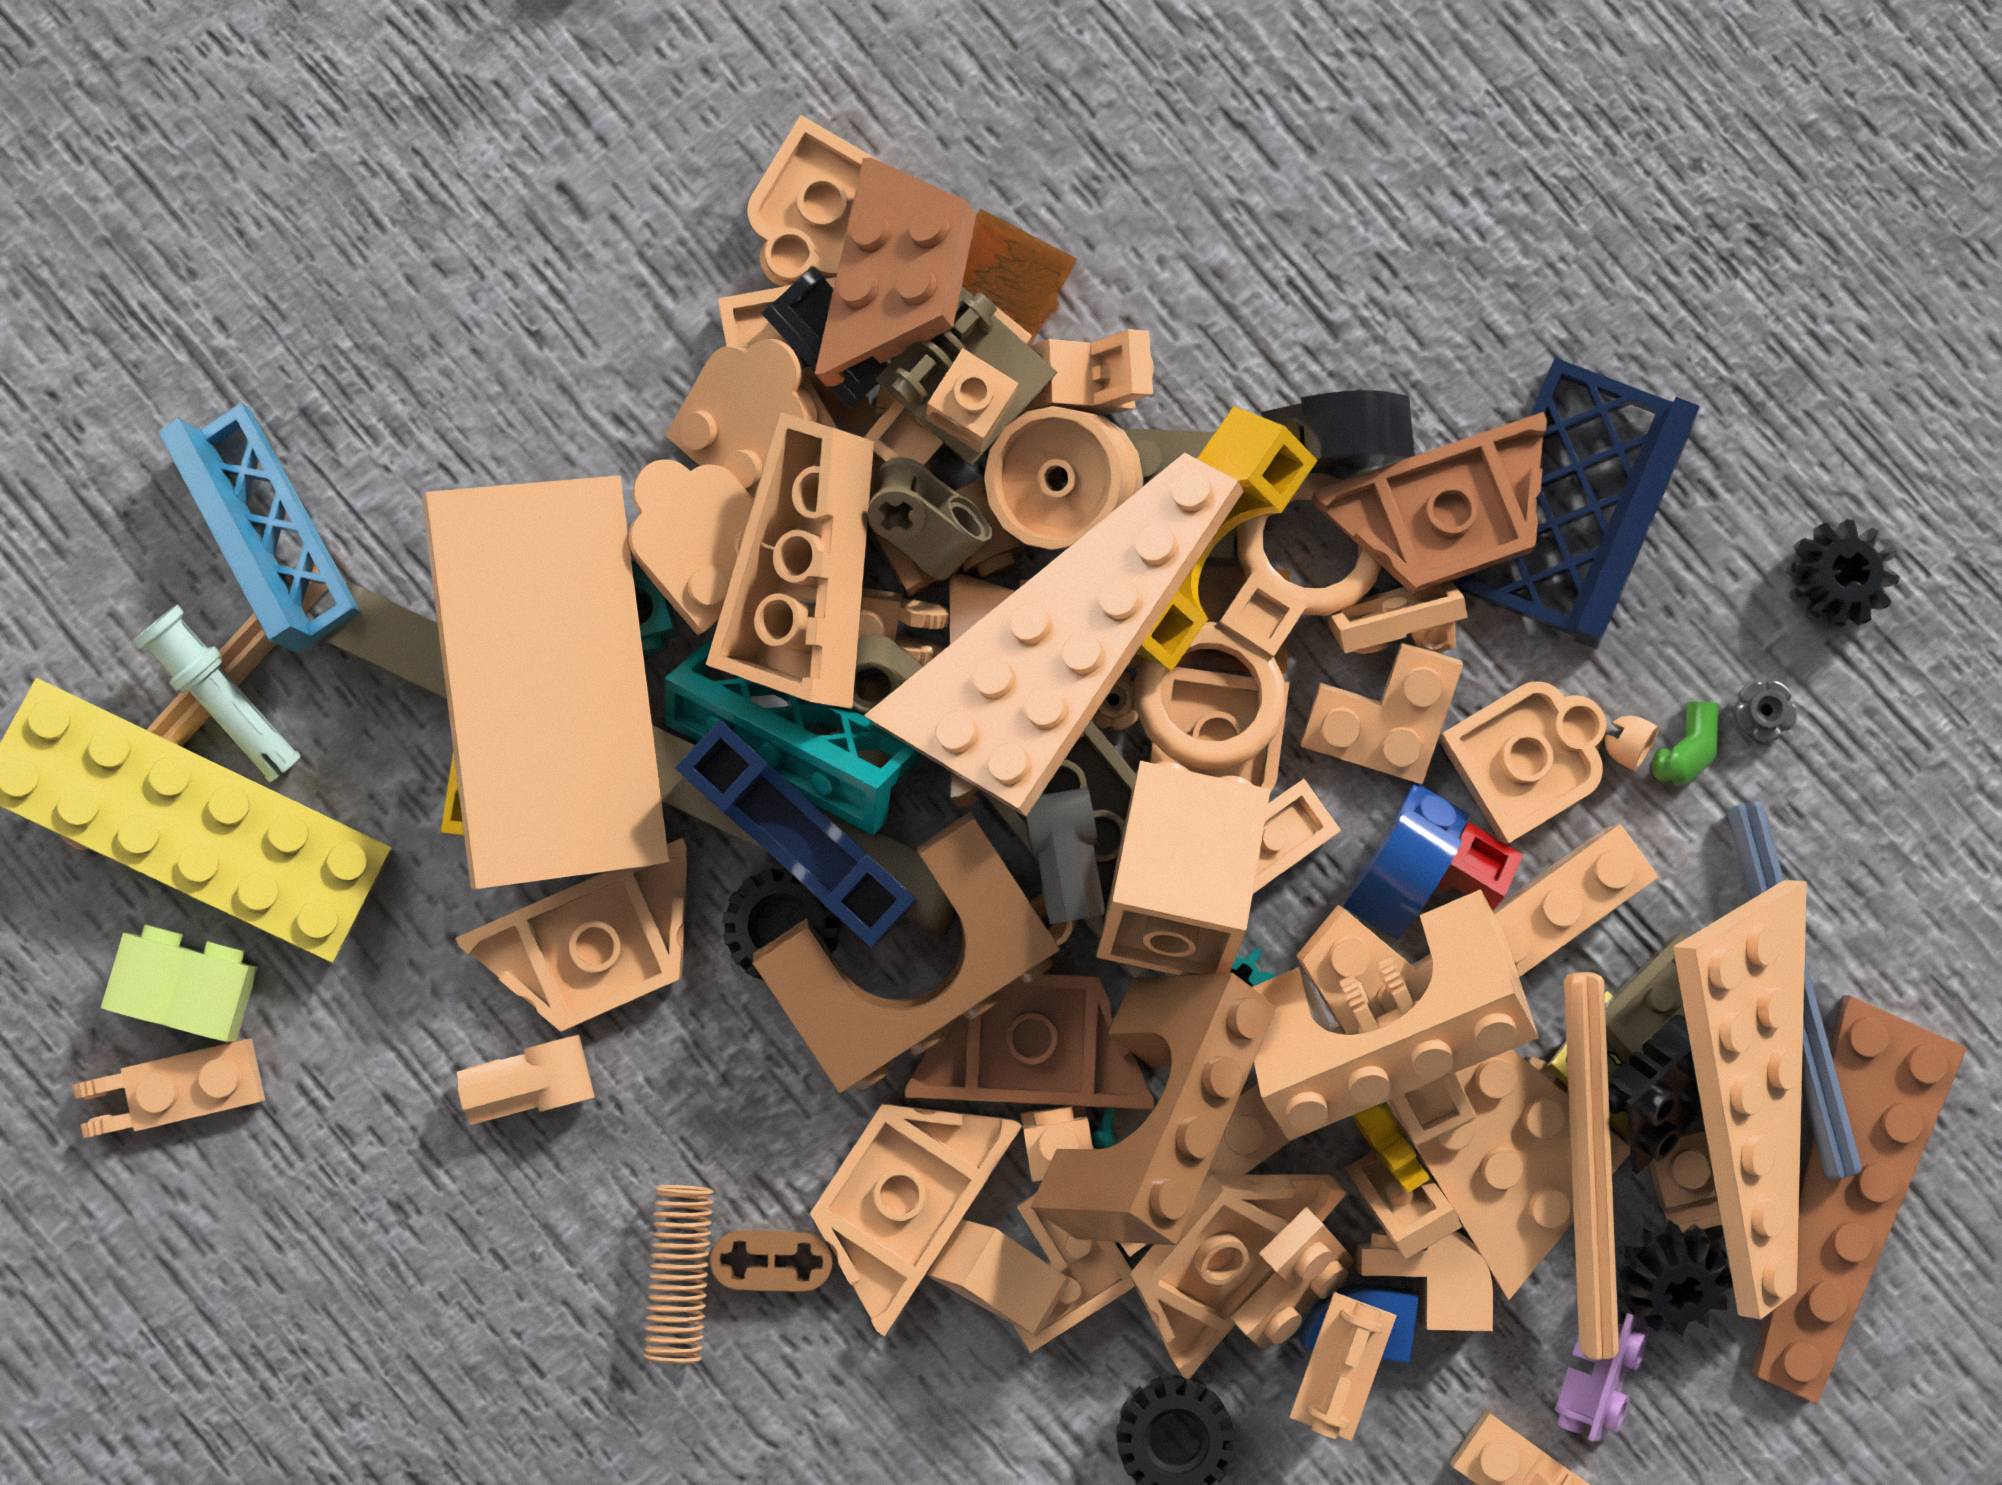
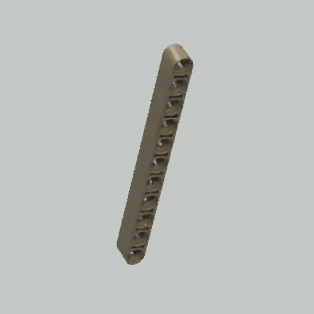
(411, 649)

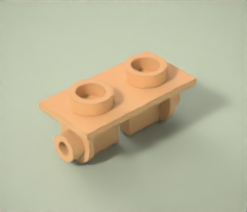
(1342, 1367)

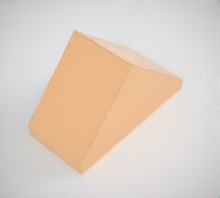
(999, 1275)

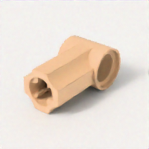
(540, 1078)

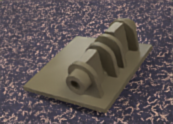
(923, 364)

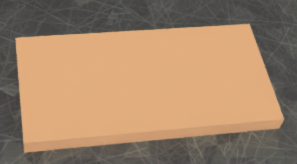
(544, 680)

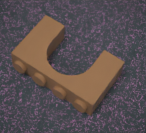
(860, 1032)
(1149, 1181)

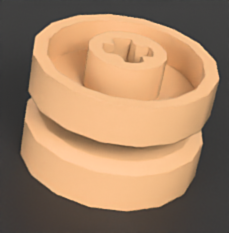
(1026, 476)

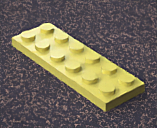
(186, 821)

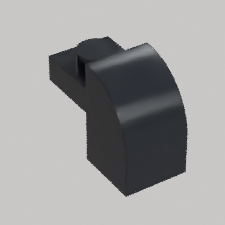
(1351, 427)

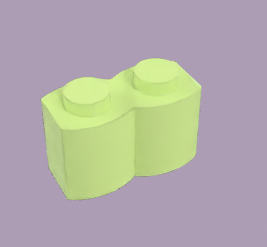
(179, 985)

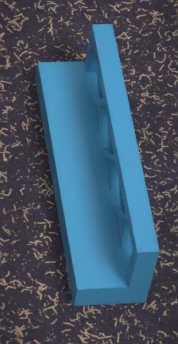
(238, 534)

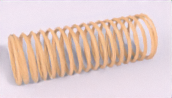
(651, 1351)

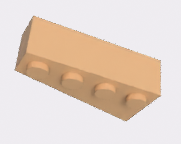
(801, 567)

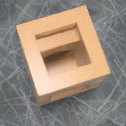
(1051, 1130)

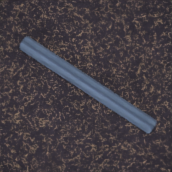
(1819, 1077)

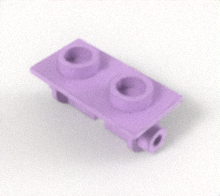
(1598, 1397)

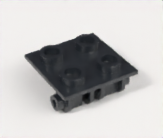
(1657, 1093)

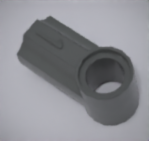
(1064, 840)

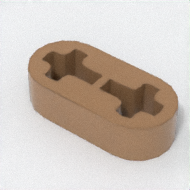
(771, 1276)

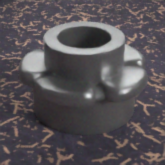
(1753, 722)

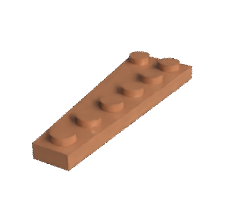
(1893, 1092)

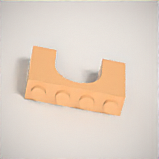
(1463, 1018)

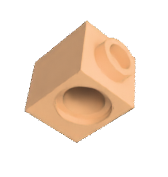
(971, 400)

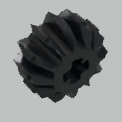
(1865, 568)
(1675, 1278)

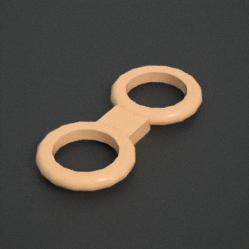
(1253, 634)

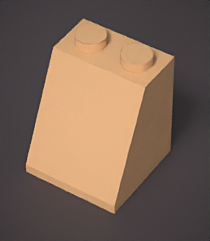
(1184, 871)

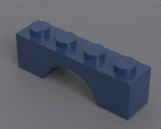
(796, 834)

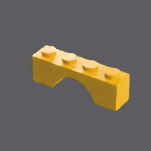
(1270, 470)

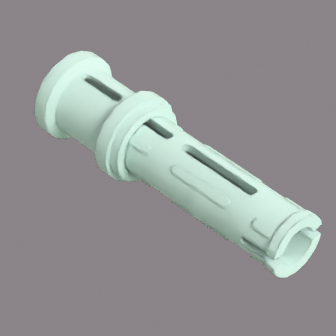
(198, 670)

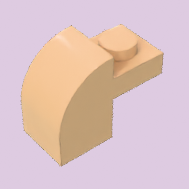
(1097, 375)
(1451, 1275)

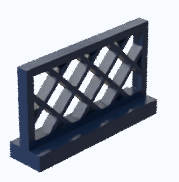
(1633, 510)

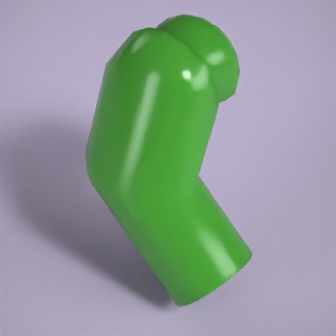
(1694, 751)

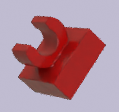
(1482, 864)

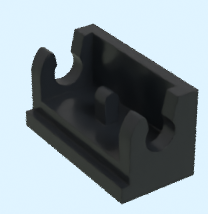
(801, 321)

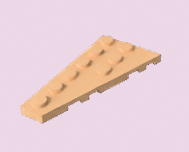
(1039, 665)
(1746, 1043)
(1507, 1167)

